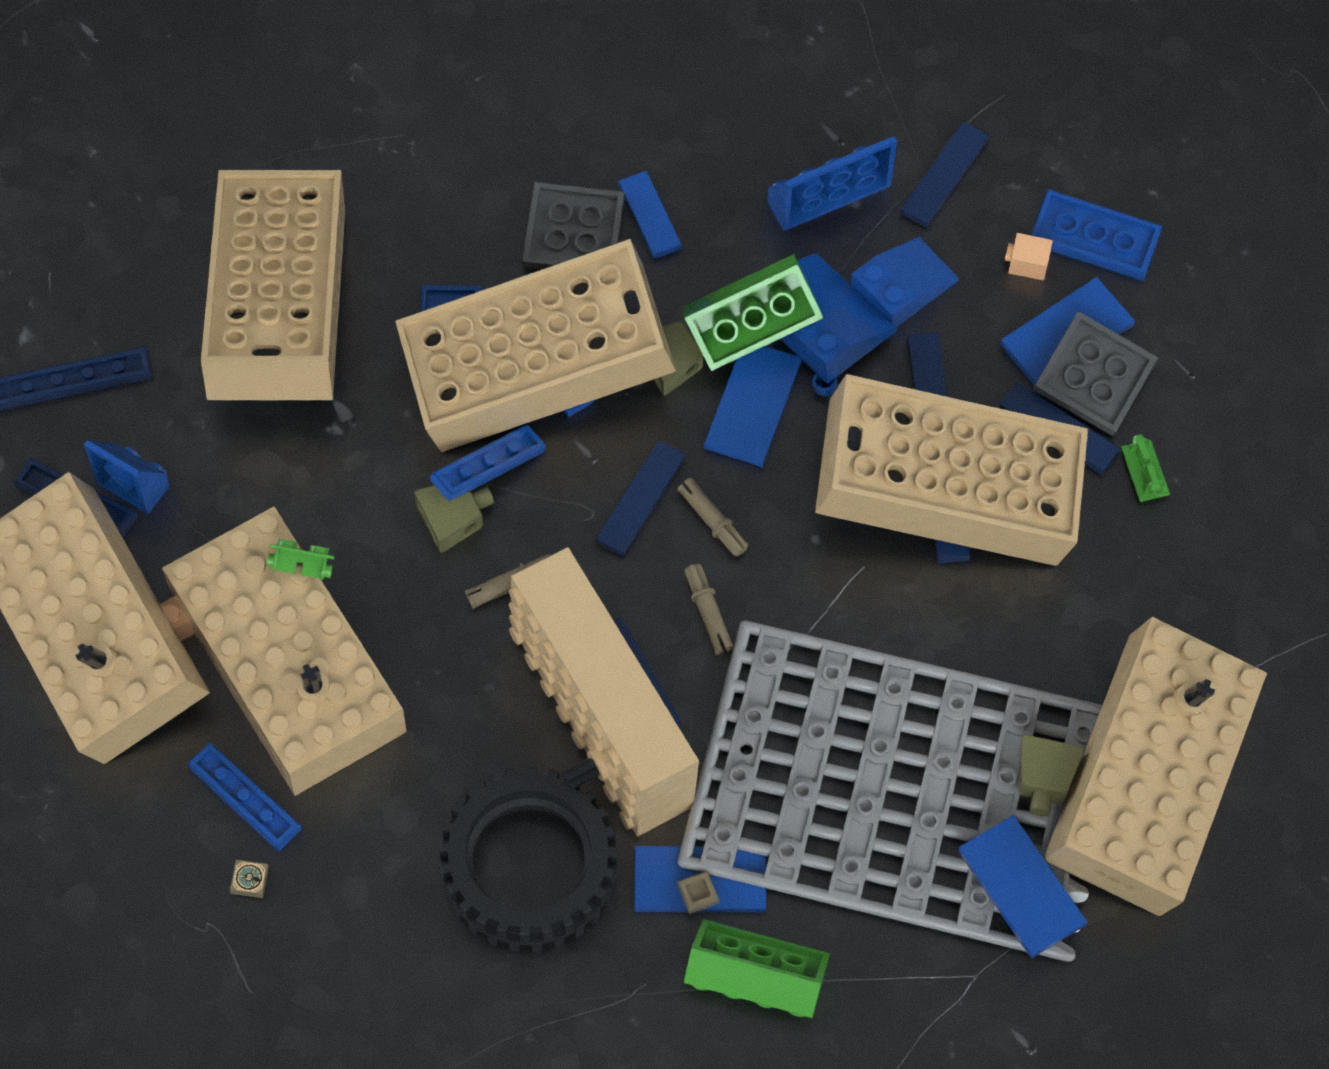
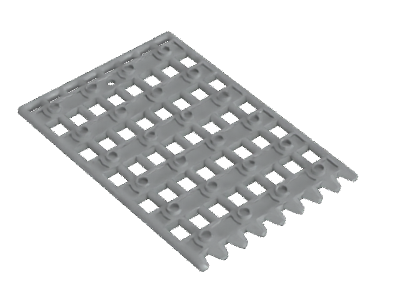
(871, 779)

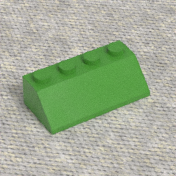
(752, 312)
(756, 968)

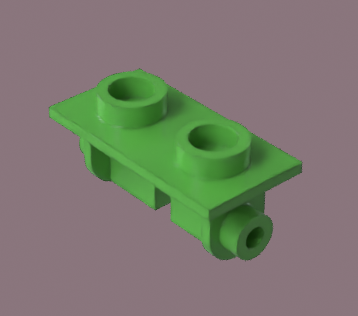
(1145, 469)
(313, 560)

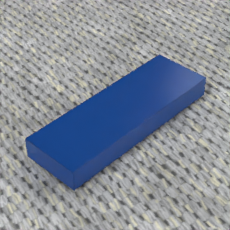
(649, 215)

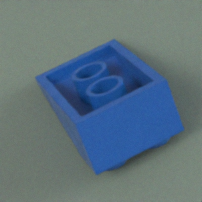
(903, 280)
(127, 475)

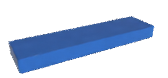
(488, 462)
(244, 796)

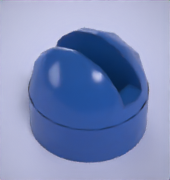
(818, 387)

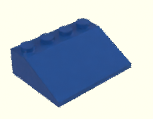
(833, 184)
(848, 325)

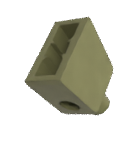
(685, 355)
(451, 520)
(1046, 771)

